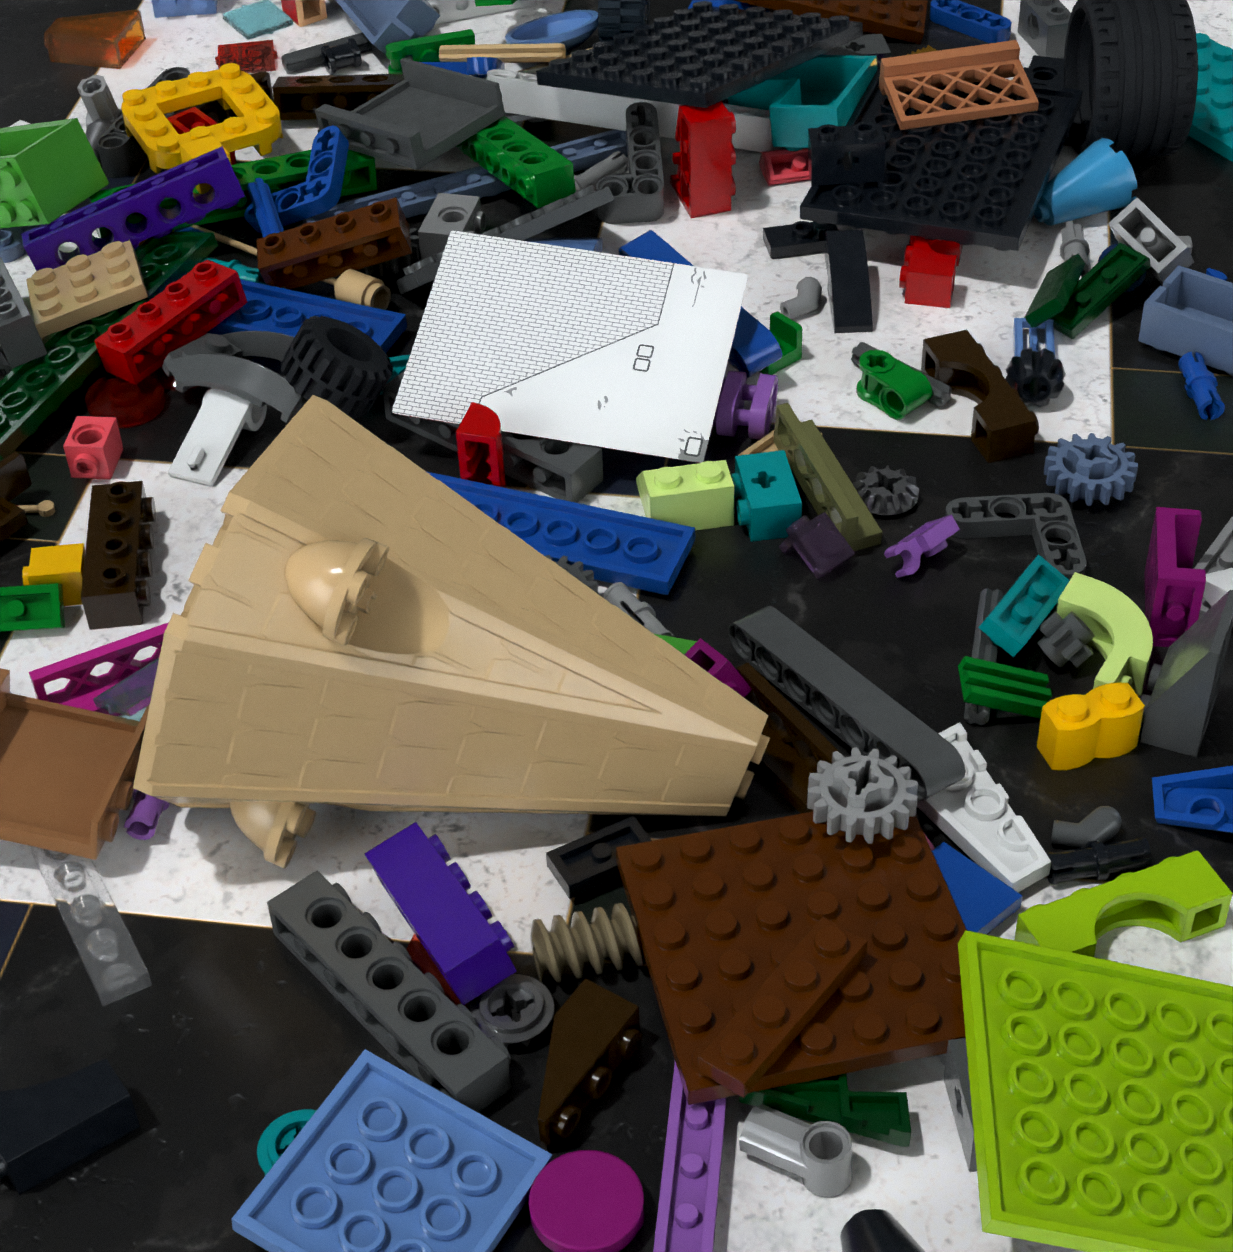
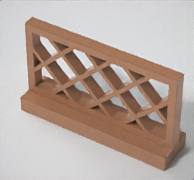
(956, 70)

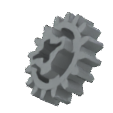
(862, 795)

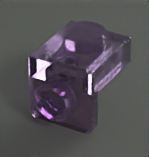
(817, 544)

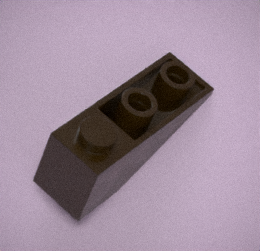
(586, 1046)

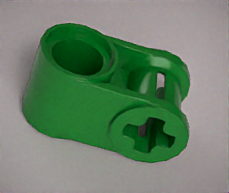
(893, 387)

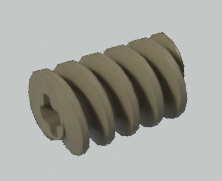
(585, 942)

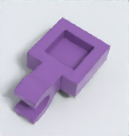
(926, 539)

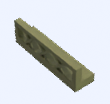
(824, 479)

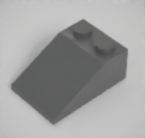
(1188, 683)

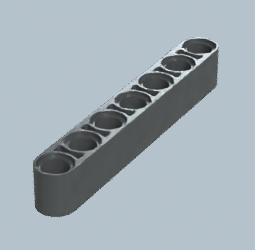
(844, 699)

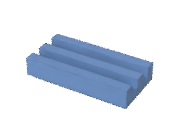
(1020, 323)

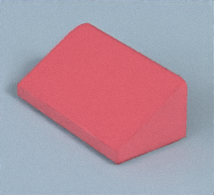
(784, 166)

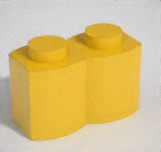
(1090, 726)

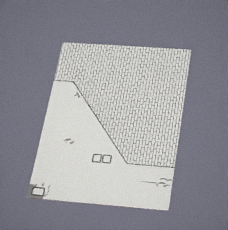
(574, 345)

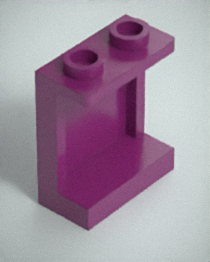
(1171, 585)

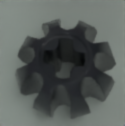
(1036, 376)

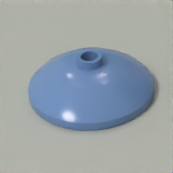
(567, 28)

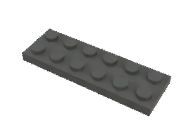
(517, 229)

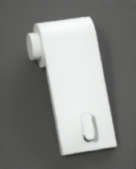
(214, 436)

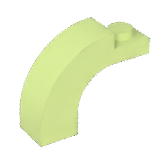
(1118, 627)

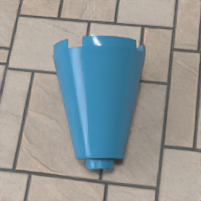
(1088, 185)

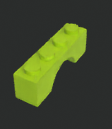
(1175, 897)

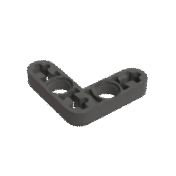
(1047, 518)

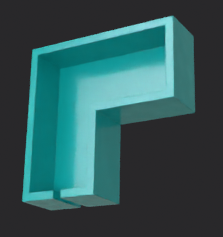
(810, 96)

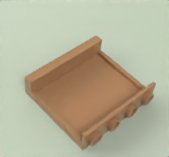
(64, 773)

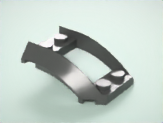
(223, 365)

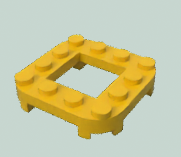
(255, 125)

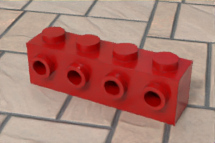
(170, 320)

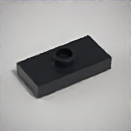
(796, 239)

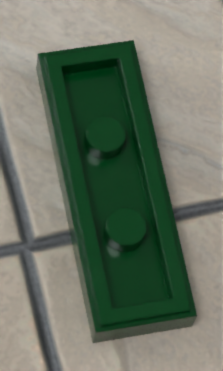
(1100, 288)
(1055, 291)

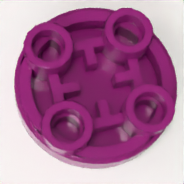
(586, 1203)

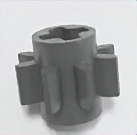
(1066, 639)

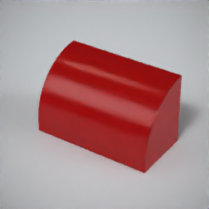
(481, 446)

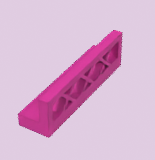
(85, 687)

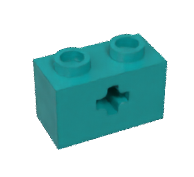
(766, 494)

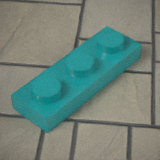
(1024, 606)

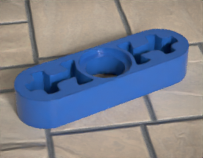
(970, 20)

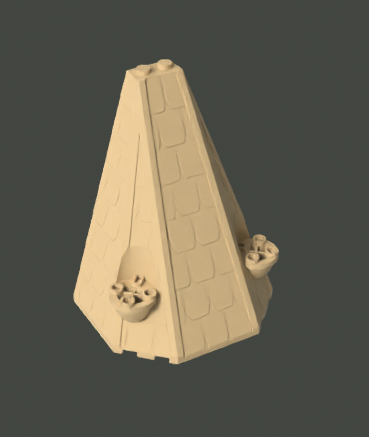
(415, 656)

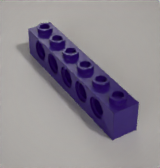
(144, 197)

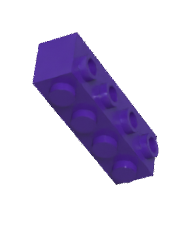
(441, 912)

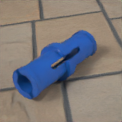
(1201, 385)

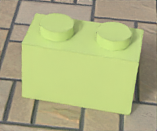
(689, 494)

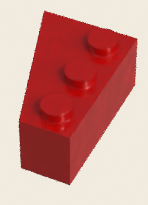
(705, 159)

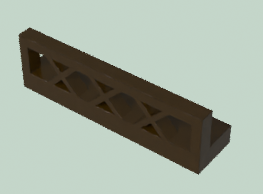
(793, 742)

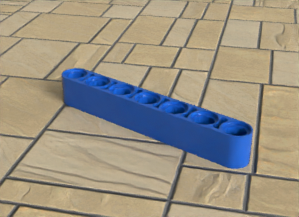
(752, 343)

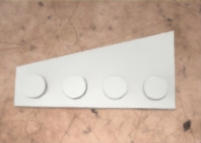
(982, 822)

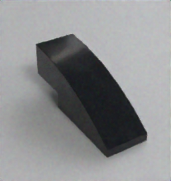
(848, 281)

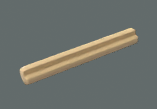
(505, 52)

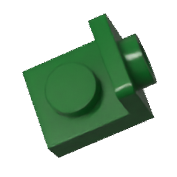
(789, 337)

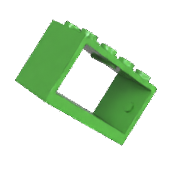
(45, 172)

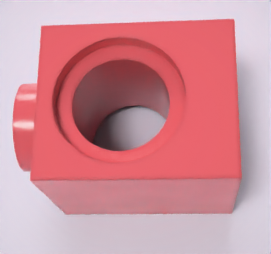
(93, 447)

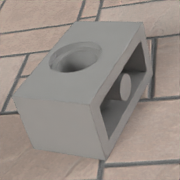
(449, 214)
(1147, 234)

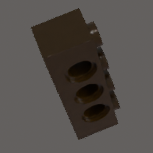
(301, 95)

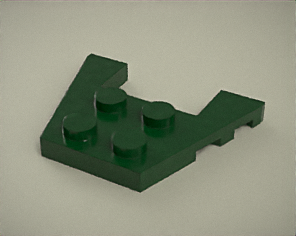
(867, 1114)

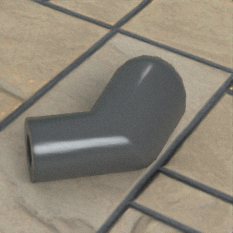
(1099, 825)

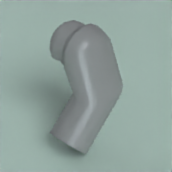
(806, 301)

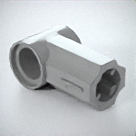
(98, 100)
(801, 1148)

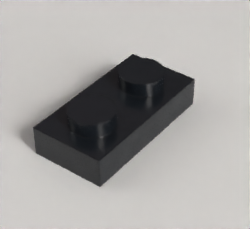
(592, 859)

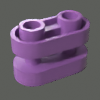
(731, 403)

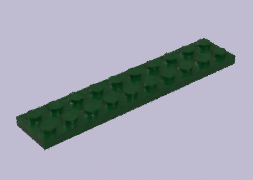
(41, 385)

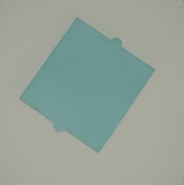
(257, 19)
(131, 693)

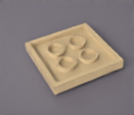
(85, 287)

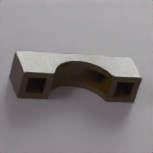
(1000, 420)

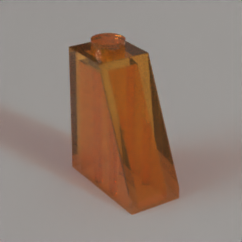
(95, 39)

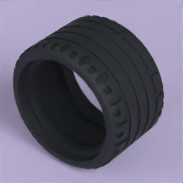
(1134, 74)

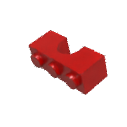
(929, 271)

